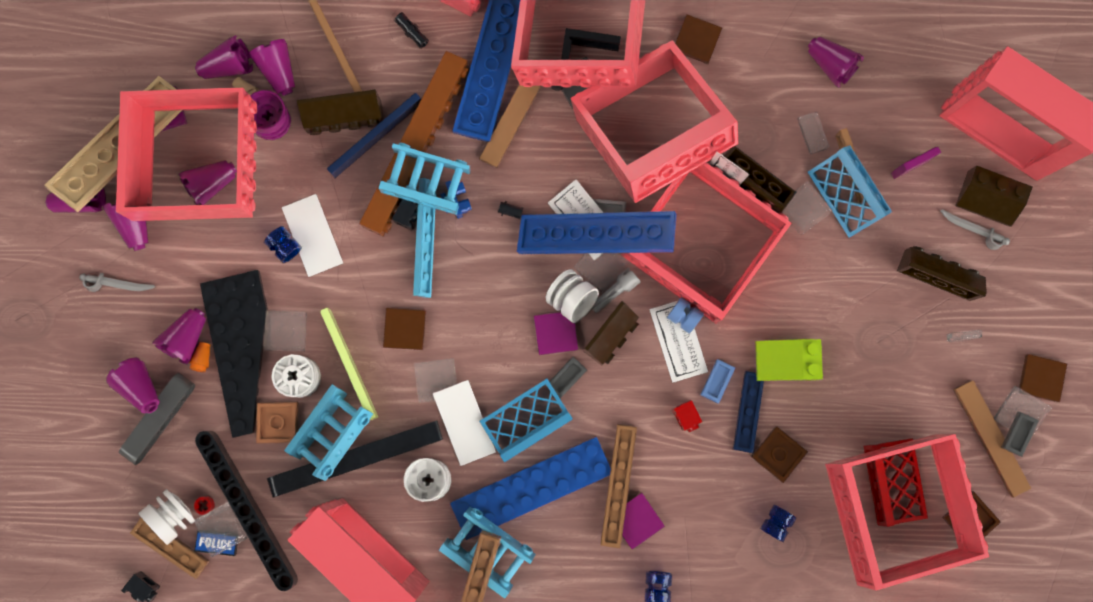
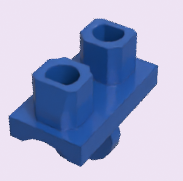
(464, 205)

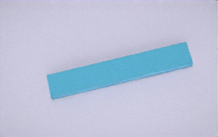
(424, 246)

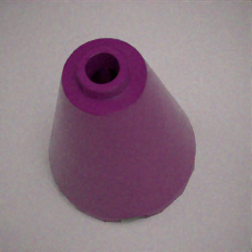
(225, 60)
(835, 60)
(275, 65)
(206, 181)
(94, 205)
(132, 232)
(182, 335)
(134, 384)

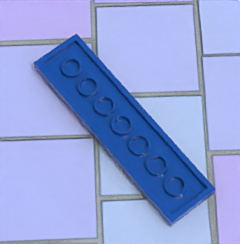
(488, 71)
(597, 233)
(535, 485)

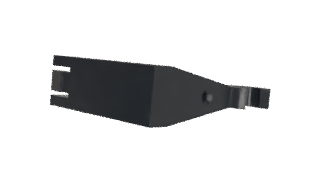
(587, 39)

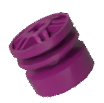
(270, 105)

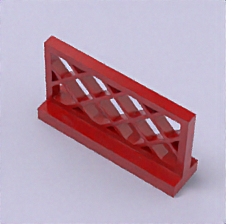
(881, 489)

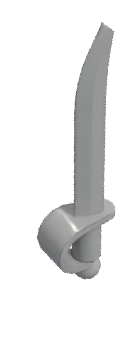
(990, 234)
(101, 280)

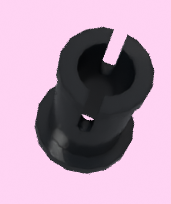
(510, 210)

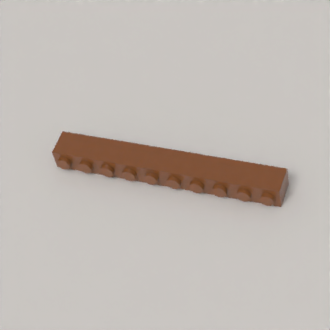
(418, 136)

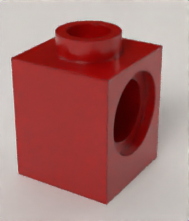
(687, 416)

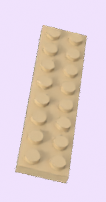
(98, 160)

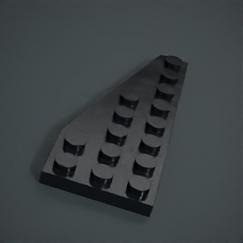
(237, 328)

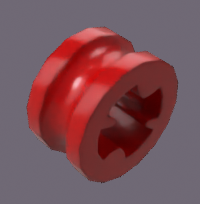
(197, 505)

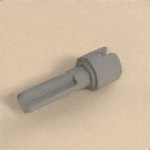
(625, 282)

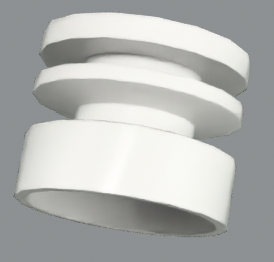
(572, 295)
(308, 376)
(415, 479)
(167, 516)

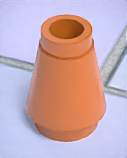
(200, 358)

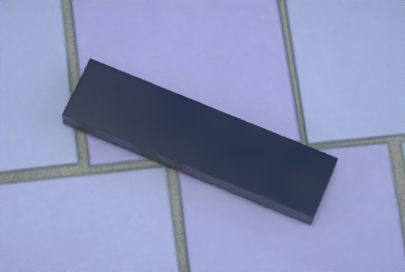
(748, 413)

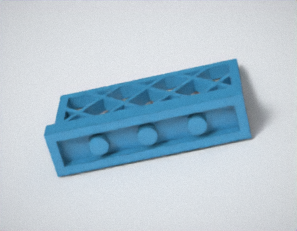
(861, 180)
(536, 434)

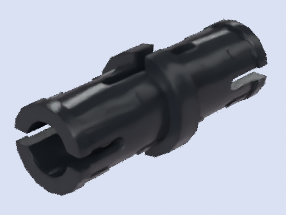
(411, 30)

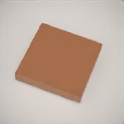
(276, 422)

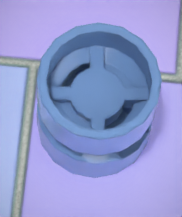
(685, 315)

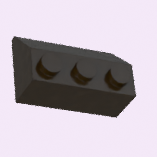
(993, 195)
(612, 334)

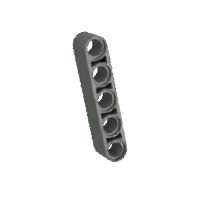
(154, 423)

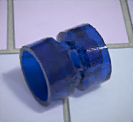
(280, 241)
(778, 523)
(658, 594)

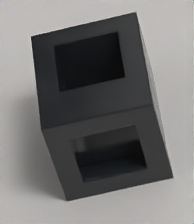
(406, 214)
(141, 587)

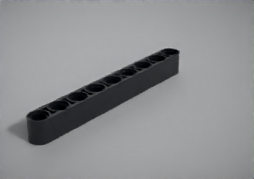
(358, 458)
(255, 515)

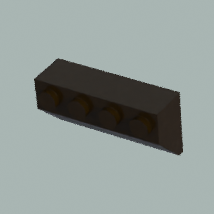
(340, 112)
(761, 181)
(942, 274)

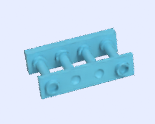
(429, 197)
(315, 423)
(456, 553)

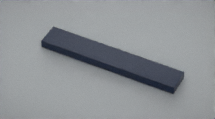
(374, 135)

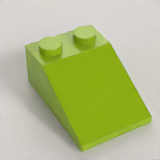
(789, 360)

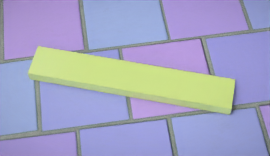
(348, 361)

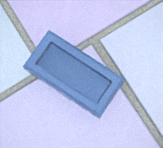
(717, 381)

